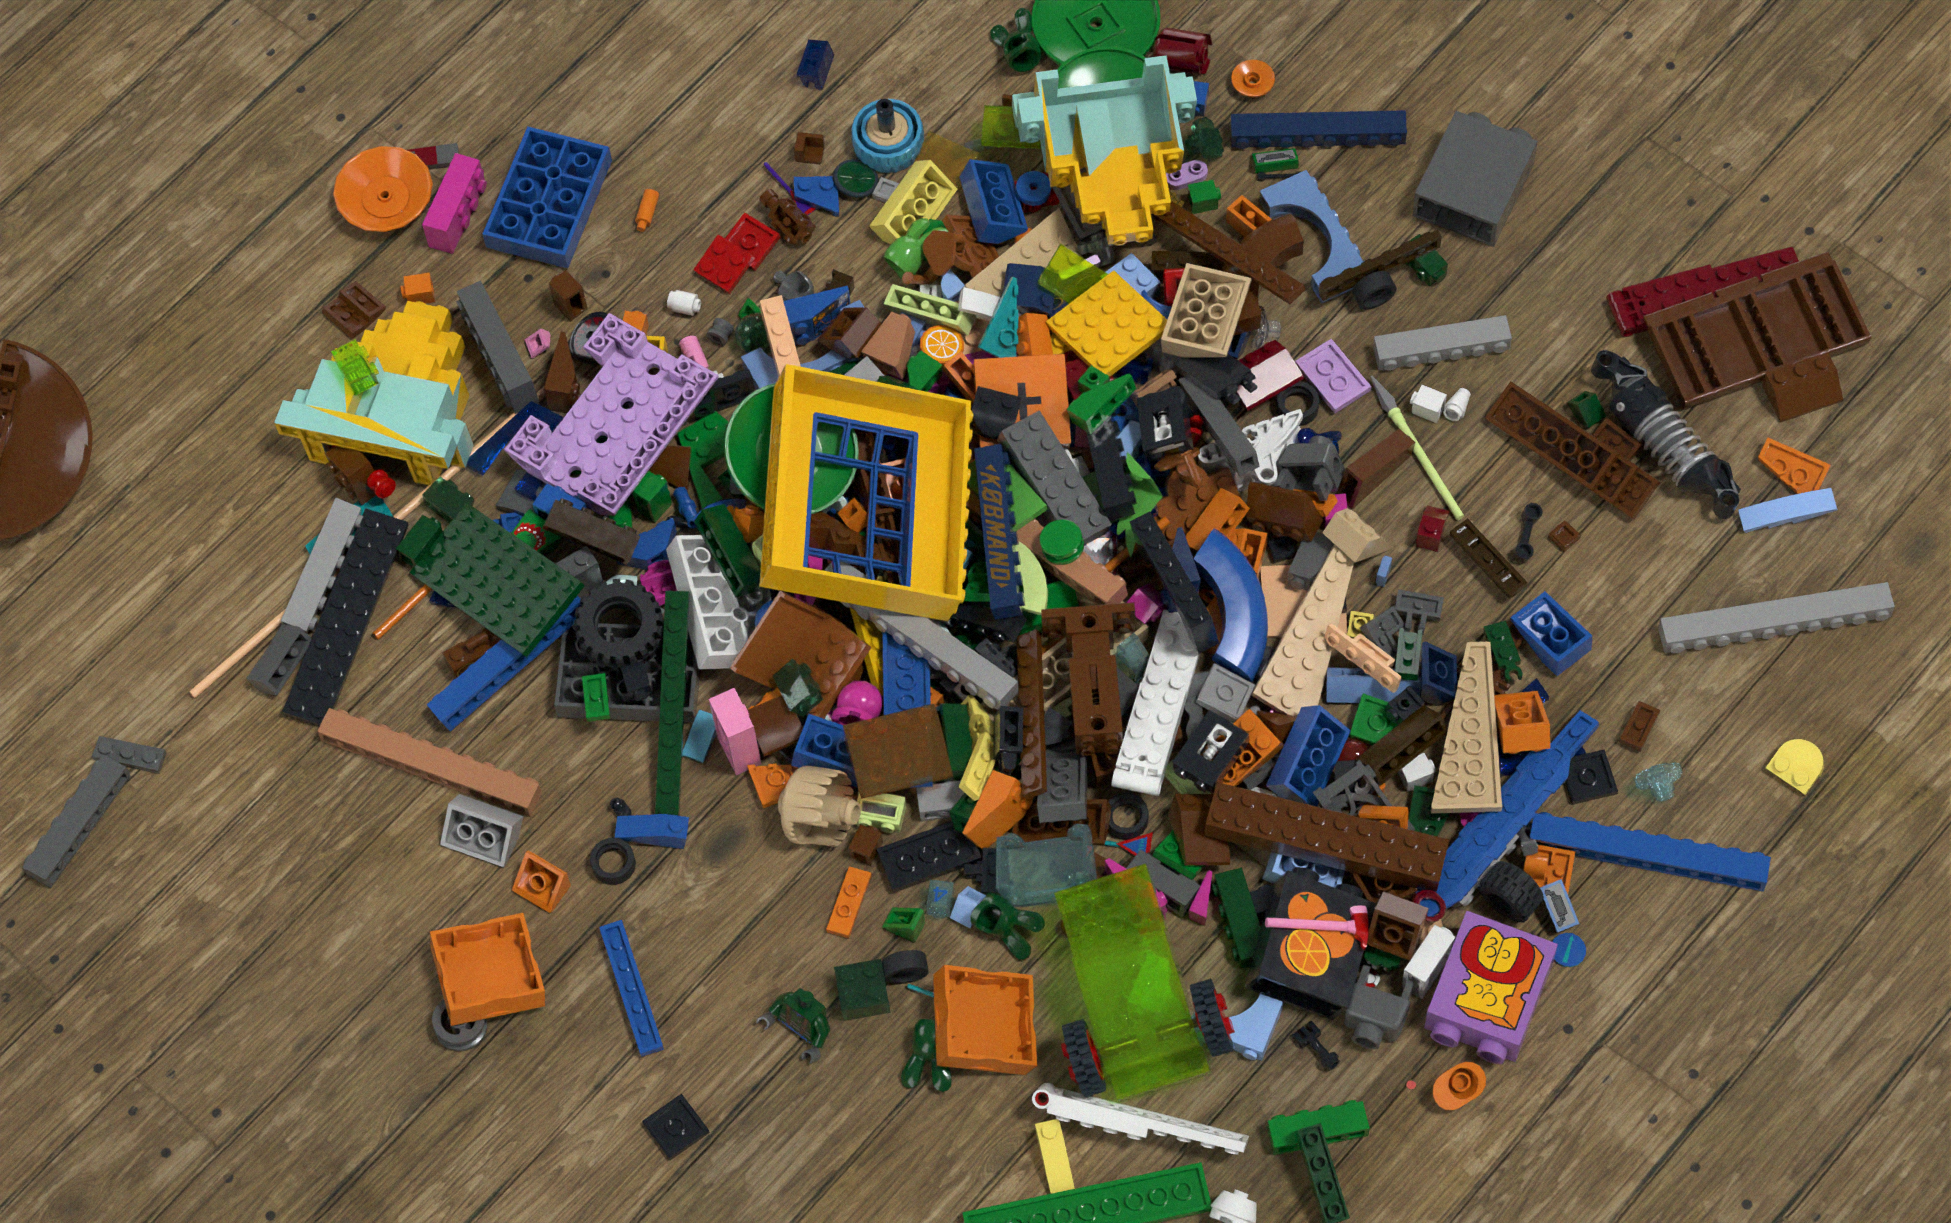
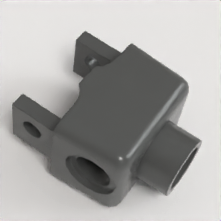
(1316, 467)
(1376, 1013)

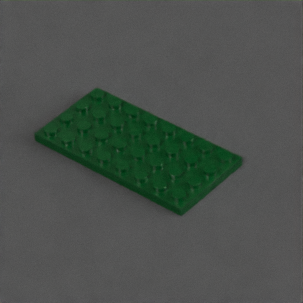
(497, 579)

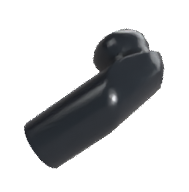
(620, 807)

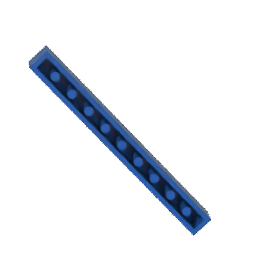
(1652, 851)

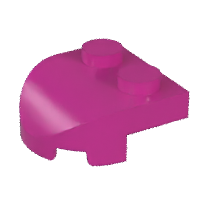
(658, 580)

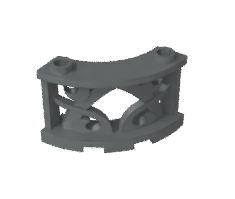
(1335, 803)

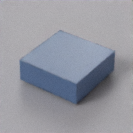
(1383, 571)

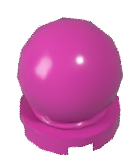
(857, 703)

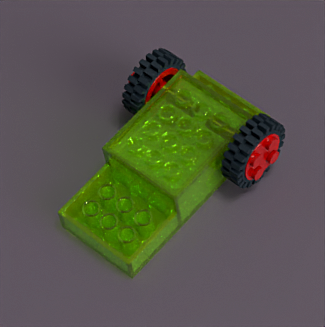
(1134, 992)

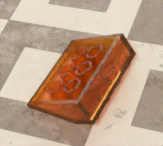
(897, 751)

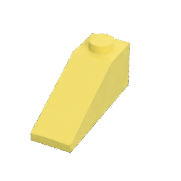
(1054, 1156)

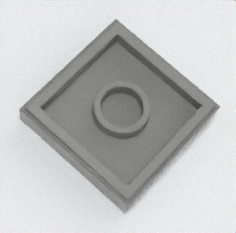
(1225, 693)

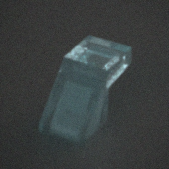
(1134, 656)

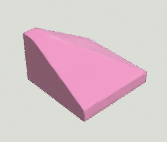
(538, 342)

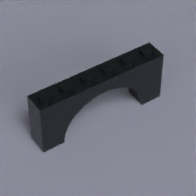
(1188, 603)

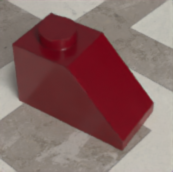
(1431, 528)

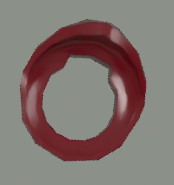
(1428, 894)

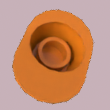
(1459, 1085)

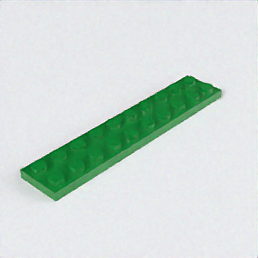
(1133, 1199)

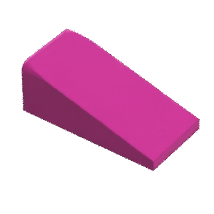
(1199, 907)

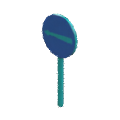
(1570, 950)

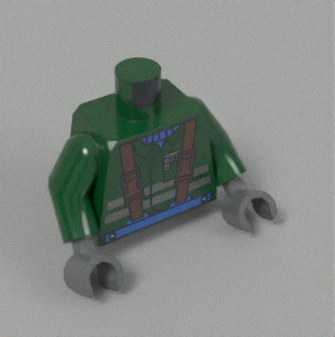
(803, 1016)

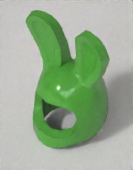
(907, 251)

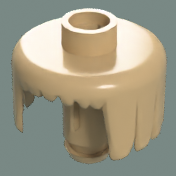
(817, 799)

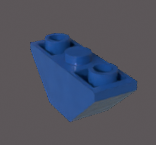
(653, 545)

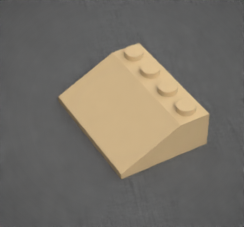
(1204, 313)

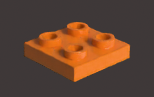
(1550, 866)

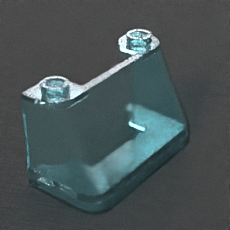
(1036, 869)

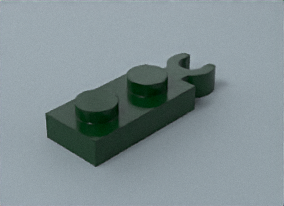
(1503, 649)

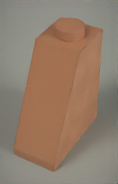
(891, 345)

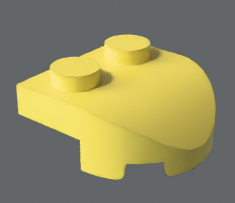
(1798, 764)

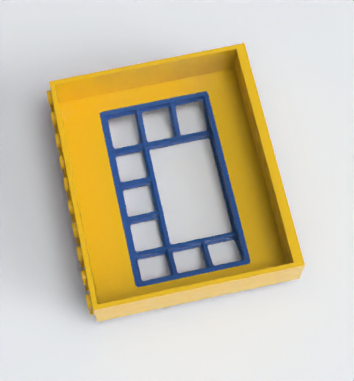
(931, 501)

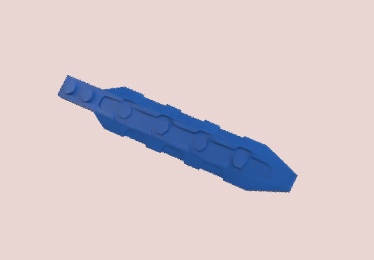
(1522, 795)

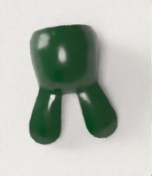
(1020, 47)
(998, 917)
(925, 1050)

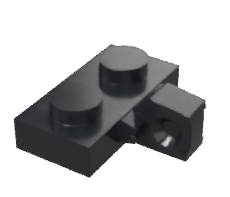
(984, 871)

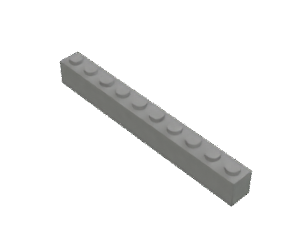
(1776, 618)
(940, 650)

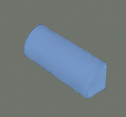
(1349, 684)

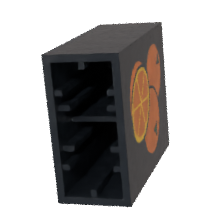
(1308, 965)

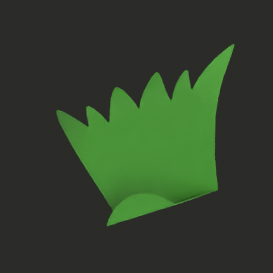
(1146, 494)

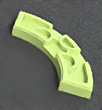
(1033, 581)

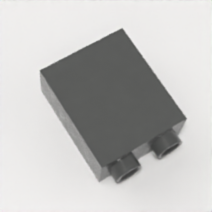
(1475, 177)

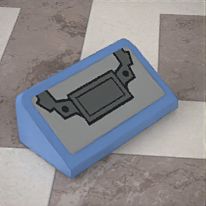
(1559, 906)

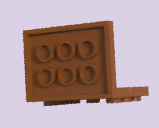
(809, 636)

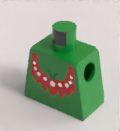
(531, 532)

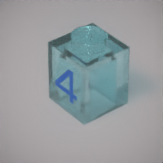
(940, 899)

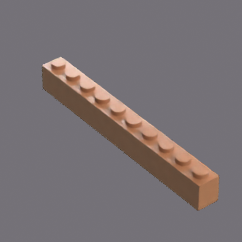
(1082, 575)
(429, 761)

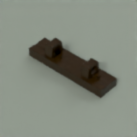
(1488, 558)

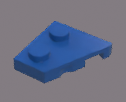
(817, 192)

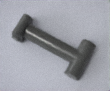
(1528, 846)

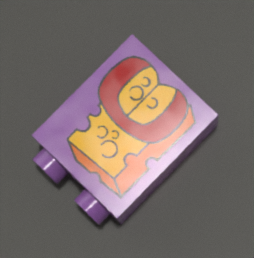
(1490, 988)

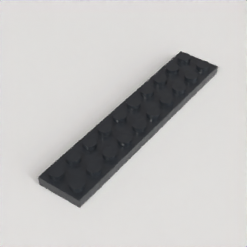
(345, 617)

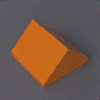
(541, 882)

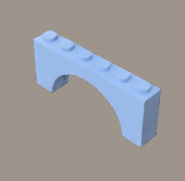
(1255, 1027)

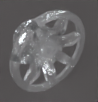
(1268, 332)

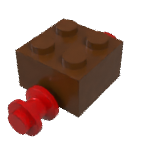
(357, 475)

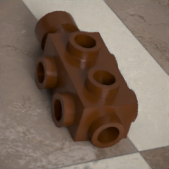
(788, 218)

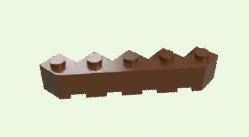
(836, 537)

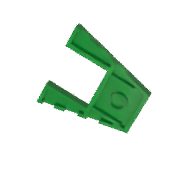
(707, 447)

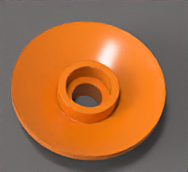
(1253, 71)

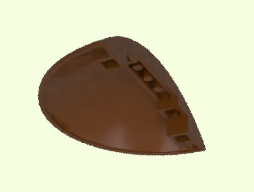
(42, 439)

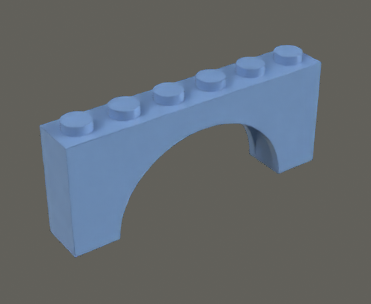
(1303, 199)
(764, 370)

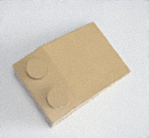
(1355, 536)

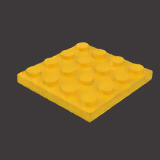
(1108, 324)

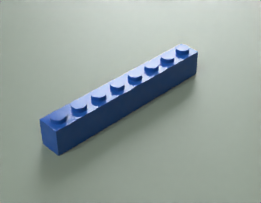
(491, 673)

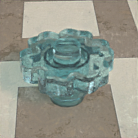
(1659, 780)

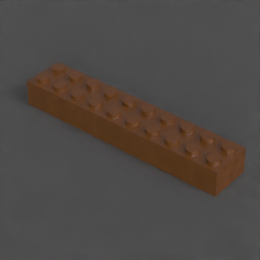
(1326, 837)

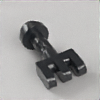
(1330, 1060)

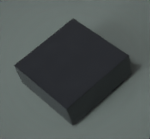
(1281, 549)

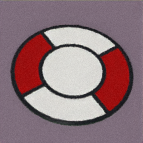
(1374, 979)

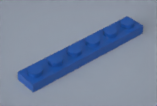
(631, 988)

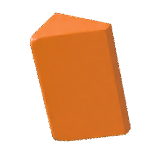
(1386, 814)

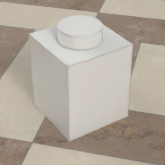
(1428, 403)
(1417, 772)

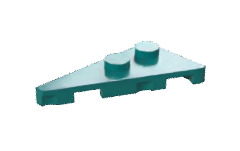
(1001, 333)

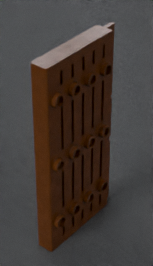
(1755, 328)

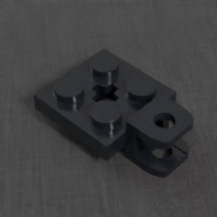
(726, 393)

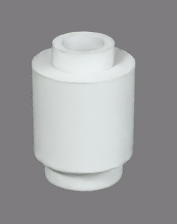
(683, 302)

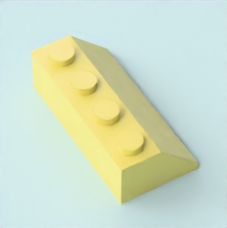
(919, 195)

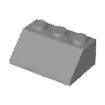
(480, 830)

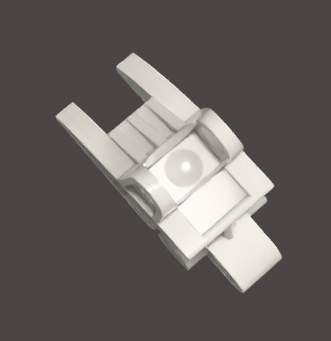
(1269, 442)

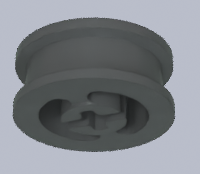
(463, 1036)

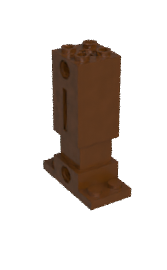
(1092, 670)

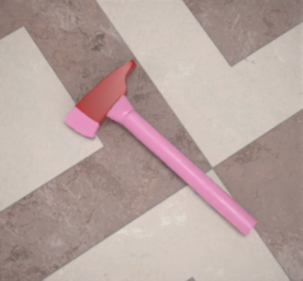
(1357, 925)

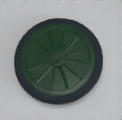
(855, 178)

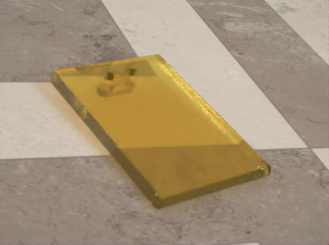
(947, 156)

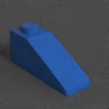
(653, 829)

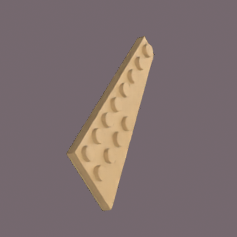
(1302, 656)
(1470, 757)

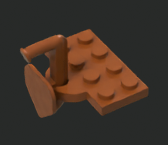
(951, 248)
(1188, 498)

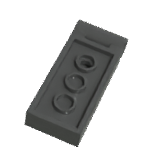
(1065, 784)

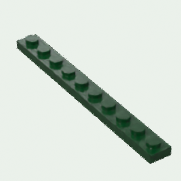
(672, 702)

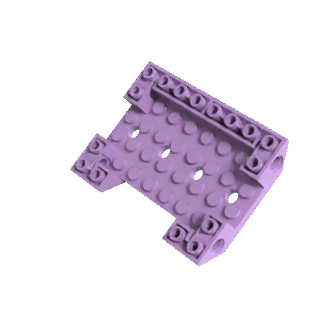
(633, 434)

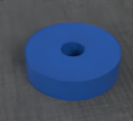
(1030, 196)

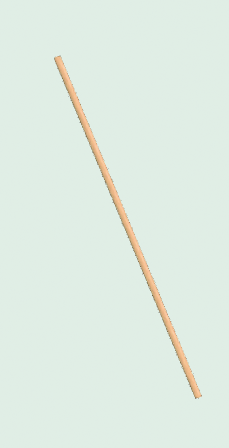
(276, 622)

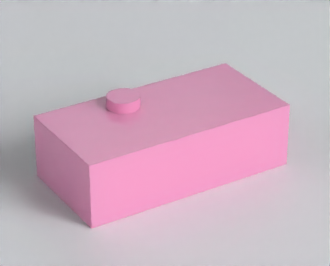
(735, 730)

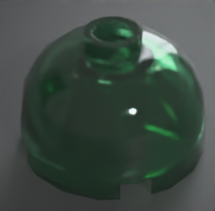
(751, 334)

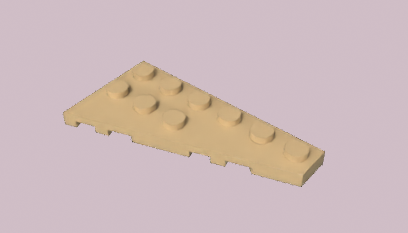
(1033, 249)

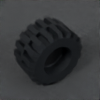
(1511, 891)

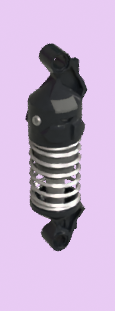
(1651, 419)

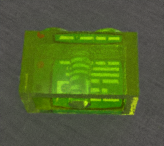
(355, 367)

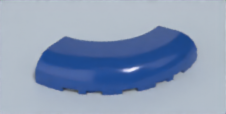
(1240, 605)

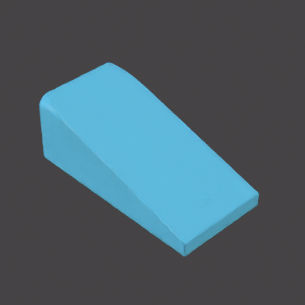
(700, 737)

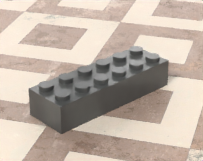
(496, 347)
(1052, 475)

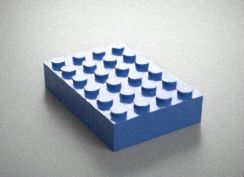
(547, 197)

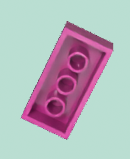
(454, 203)

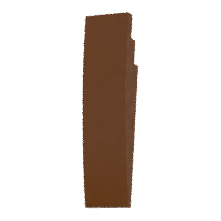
(1572, 450)

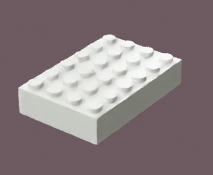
(716, 619)

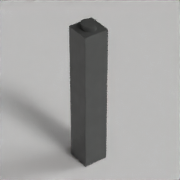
(1221, 427)

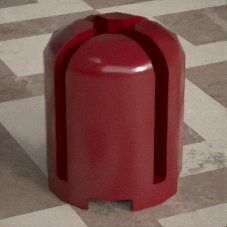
(1184, 50)

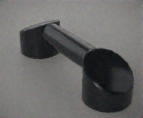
(1529, 516)

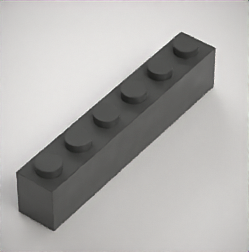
(76, 821)

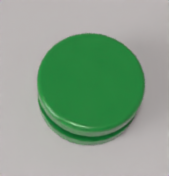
(1061, 542)

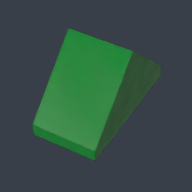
(905, 922)

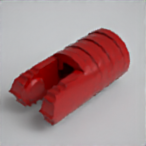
(1196, 423)

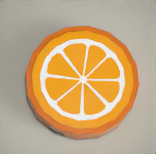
(941, 343)

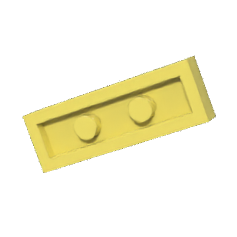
(978, 767)

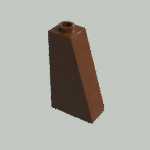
(1374, 467)

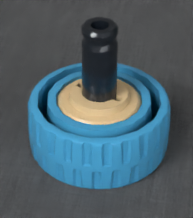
(887, 135)

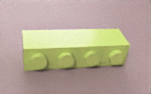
(929, 309)

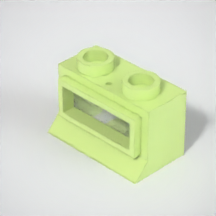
(882, 812)

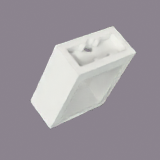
(1429, 960)

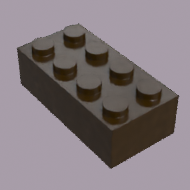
(589, 531)

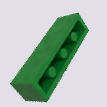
(1338, 1125)

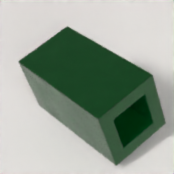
(1429, 267)
(419, 540)

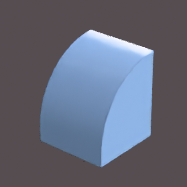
(951, 286)
(964, 905)

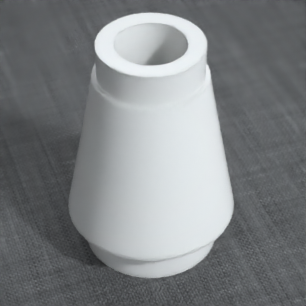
(1457, 405)

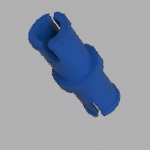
(686, 506)

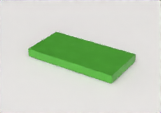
(1027, 502)

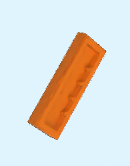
(849, 902)

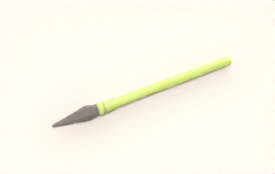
(1389, 405)

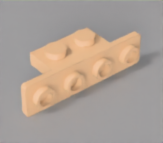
(1365, 655)

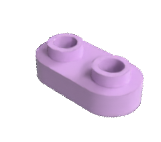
(1187, 175)

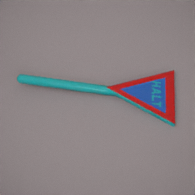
(1135, 844)

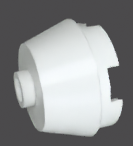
(1234, 1208)

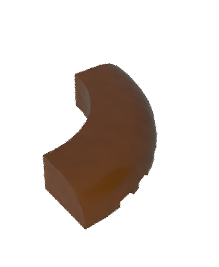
(1276, 243)

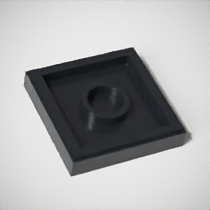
(1590, 777)
(675, 1126)

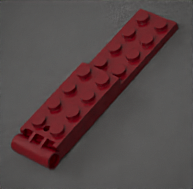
(1660, 293)

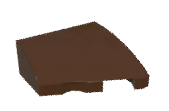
(674, 465)

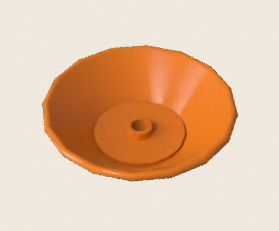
(378, 174)

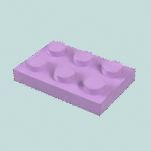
(1333, 376)

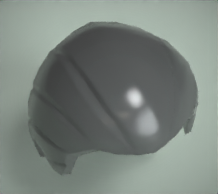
(793, 285)

